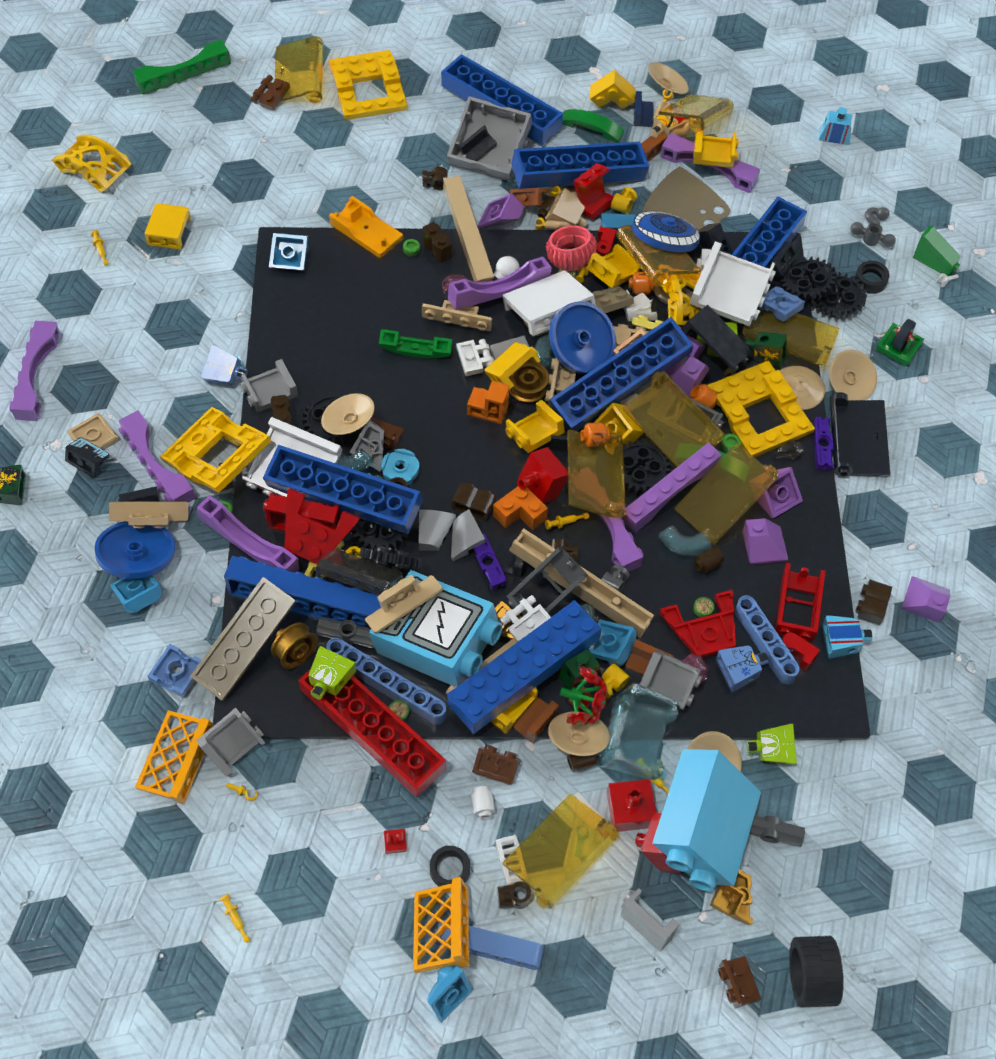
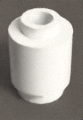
(482, 802)

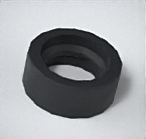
(876, 268)
(449, 851)

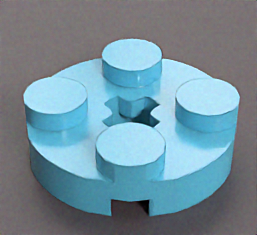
(404, 457)

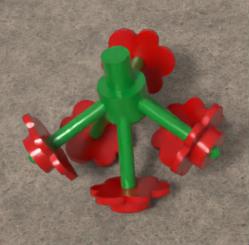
(581, 698)

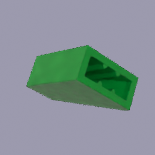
(937, 252)

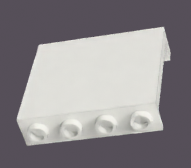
(732, 286)
(542, 299)
(293, 438)

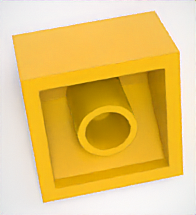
(619, 422)

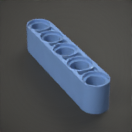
(771, 647)
(501, 947)

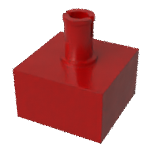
(543, 475)
(631, 804)
(655, 855)

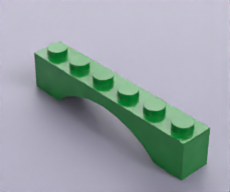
(157, 77)

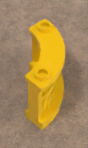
(87, 143)
(676, 308)

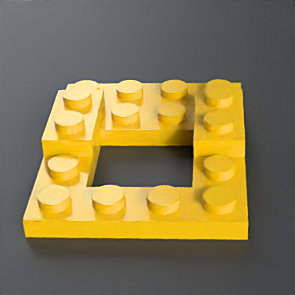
(368, 68)
(752, 387)
(206, 432)

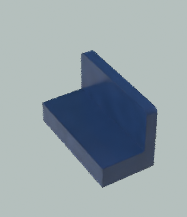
(642, 111)

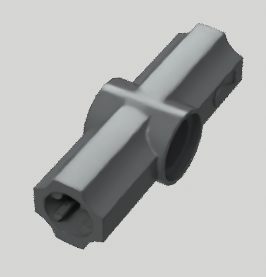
(336, 629)
(774, 830)

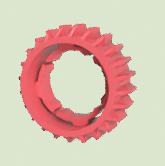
(571, 237)

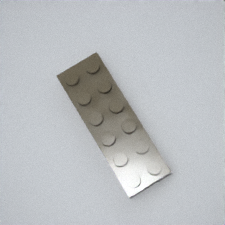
(608, 300)
(243, 638)

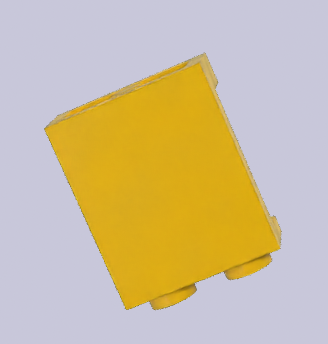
(715, 150)
(167, 226)
(614, 267)
(509, 362)
(536, 428)
(511, 715)

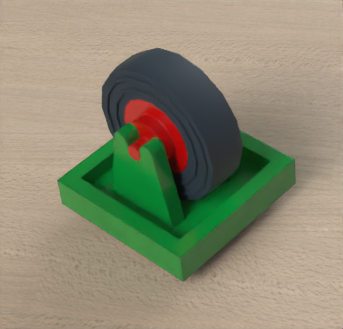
(900, 342)

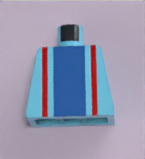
(836, 127)
(844, 636)

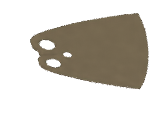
(684, 197)

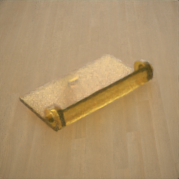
(302, 67)
(700, 110)
(653, 261)
(805, 336)
(675, 416)
(596, 476)
(726, 493)
(569, 849)

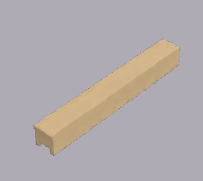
(467, 229)
(591, 589)

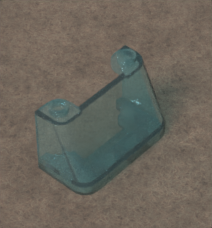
(638, 732)

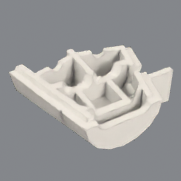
(641, 307)

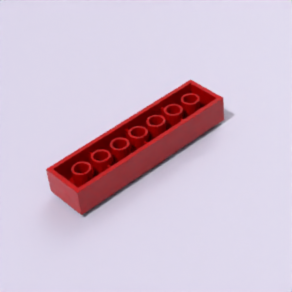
(381, 734)

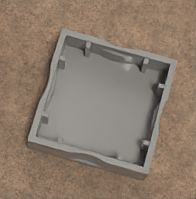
(506, 127)

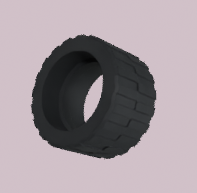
(816, 971)

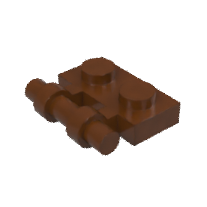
(273, 95)

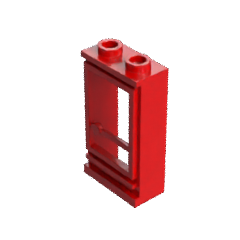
(276, 512)
(803, 583)

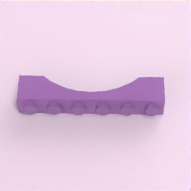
(682, 150)
(468, 293)
(43, 339)
(173, 484)
(648, 505)
(226, 524)
(624, 549)

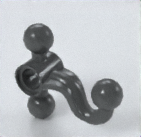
(873, 232)

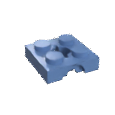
(782, 309)
(170, 659)

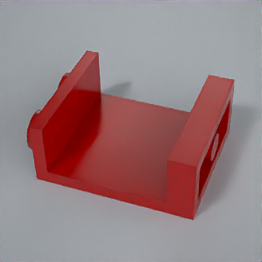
(591, 191)

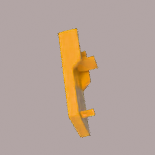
(356, 217)

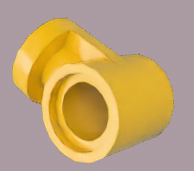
(624, 201)
(615, 679)

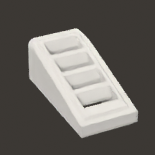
(504, 842)

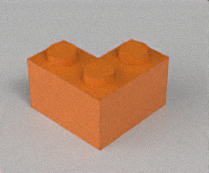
(489, 404)
(521, 505)

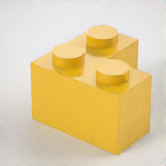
(612, 88)

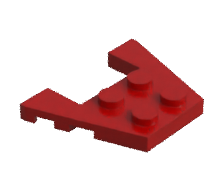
(309, 537)
(705, 634)

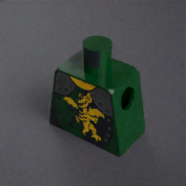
(769, 347)
(12, 484)
(572, 668)

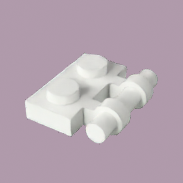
(470, 359)
(527, 623)

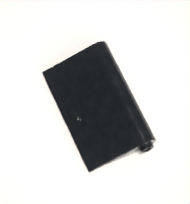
(854, 433)

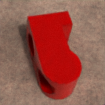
(606, 241)
(800, 650)

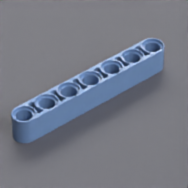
(391, 688)

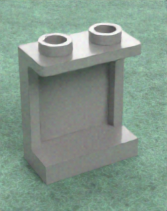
(269, 384)
(671, 678)
(230, 740)
(645, 923)

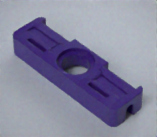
(823, 454)
(493, 571)

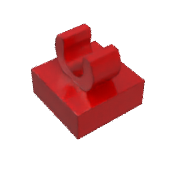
(395, 841)

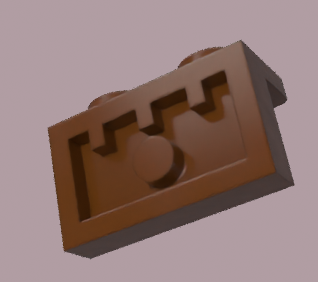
(392, 433)
(496, 764)
(739, 982)

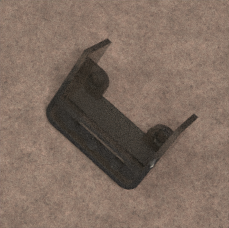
(357, 572)

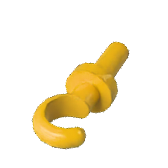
(241, 790)

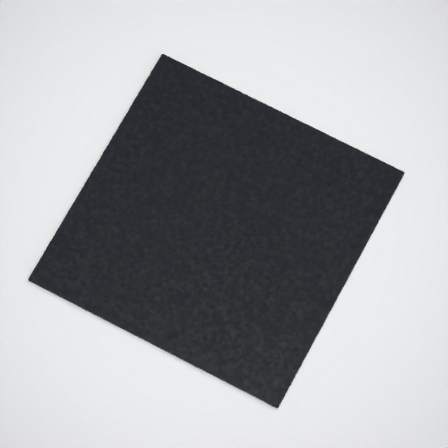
(328, 336)

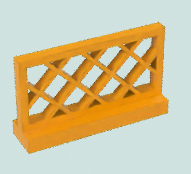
(189, 765)
(459, 926)

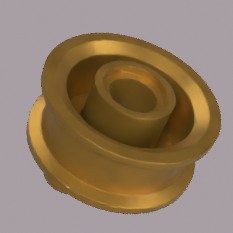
(529, 391)
(294, 645)

